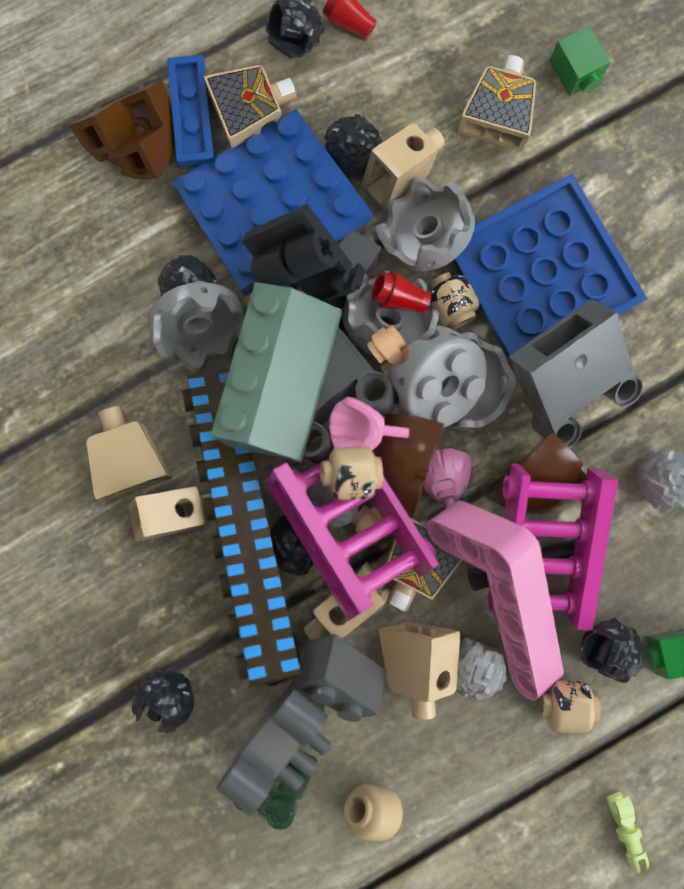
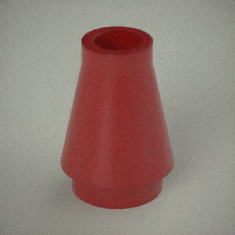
(350, 16)
(398, 293)

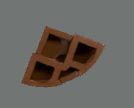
(131, 132)
(408, 459)
(546, 462)

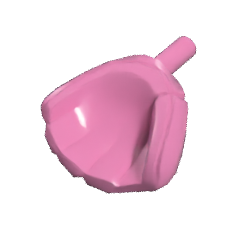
(359, 425)
(448, 475)

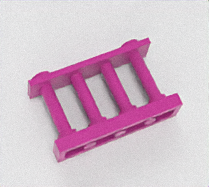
(590, 532)
(332, 556)

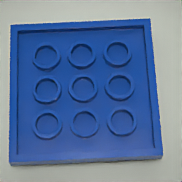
(263, 181)
(544, 263)

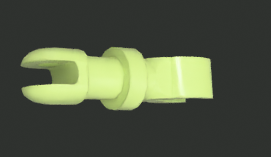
(628, 832)

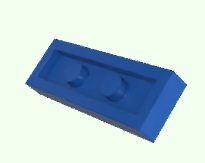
(190, 110)

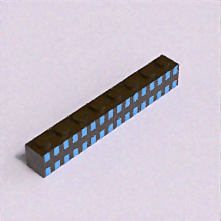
(241, 541)

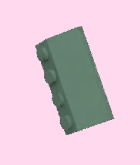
(277, 372)

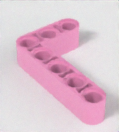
(517, 588)

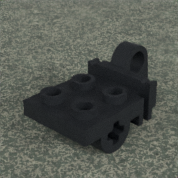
(303, 256)

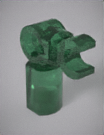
(282, 807)

